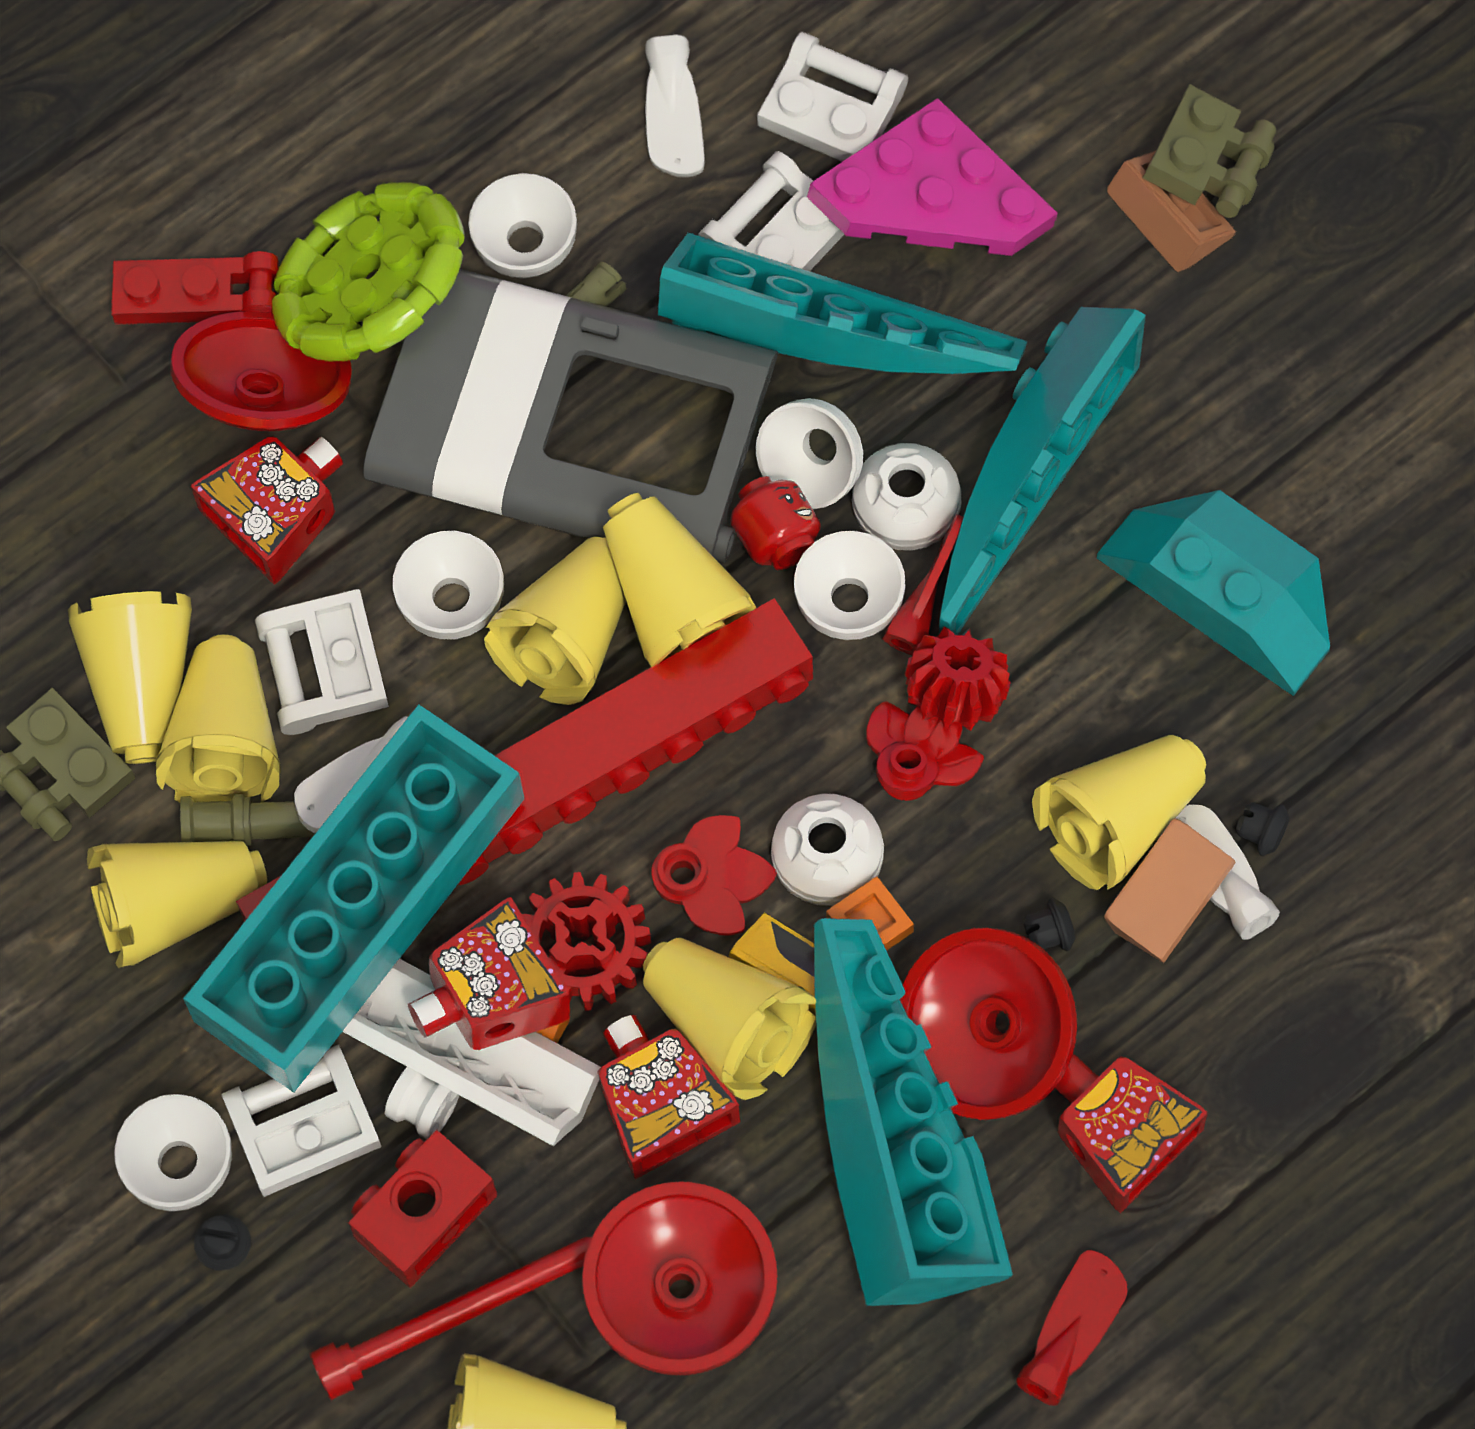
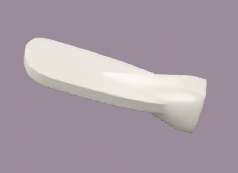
(672, 109)
(326, 788)
(1239, 891)

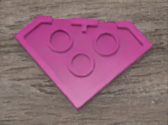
(934, 187)

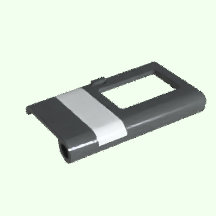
(485, 386)

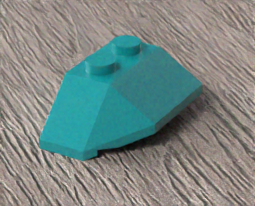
(1229, 580)

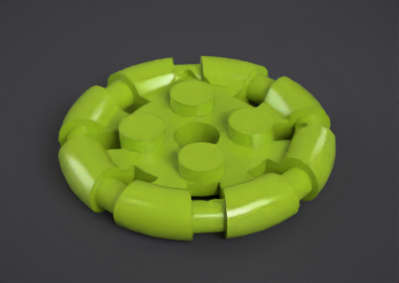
(330, 294)

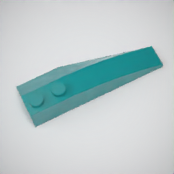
(820, 317)
(1038, 444)
(900, 1161)

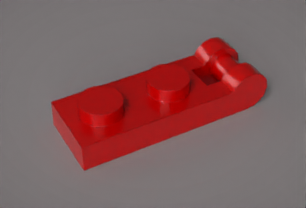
(191, 288)

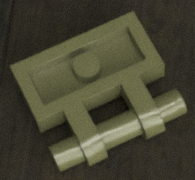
(1193, 143)
(70, 754)

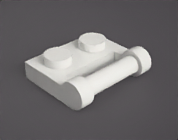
(825, 116)
(795, 235)
(341, 655)
(307, 1137)

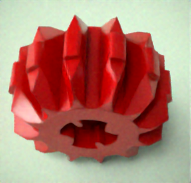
(957, 678)

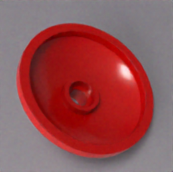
(251, 378)
(956, 998)
(673, 1236)

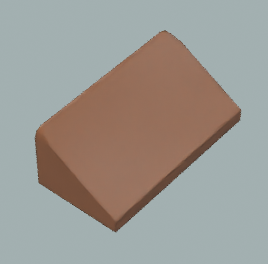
(1172, 225)
(1168, 890)

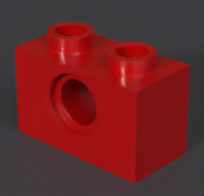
(411, 1243)

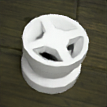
(420, 1102)

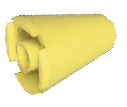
(669, 579)
(561, 625)
(134, 666)
(220, 728)
(1117, 807)
(168, 891)
(730, 1013)
(511, 1399)

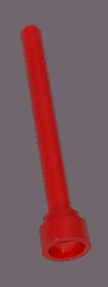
(344, 1365)

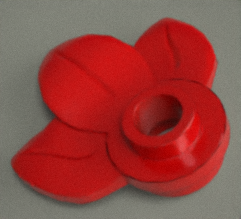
(921, 744)
(722, 876)

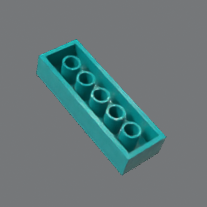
(355, 898)

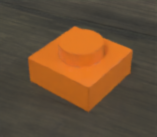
(875, 904)

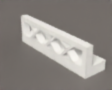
(522, 1073)

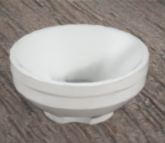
(520, 203)
(786, 453)
(913, 520)
(444, 560)
(843, 560)
(826, 876)
(163, 1125)

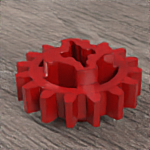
(598, 919)

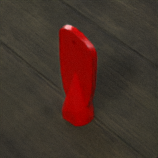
(915, 614)
(1074, 1326)

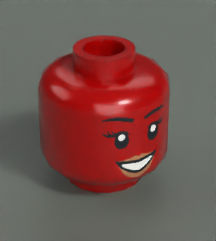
(774, 522)

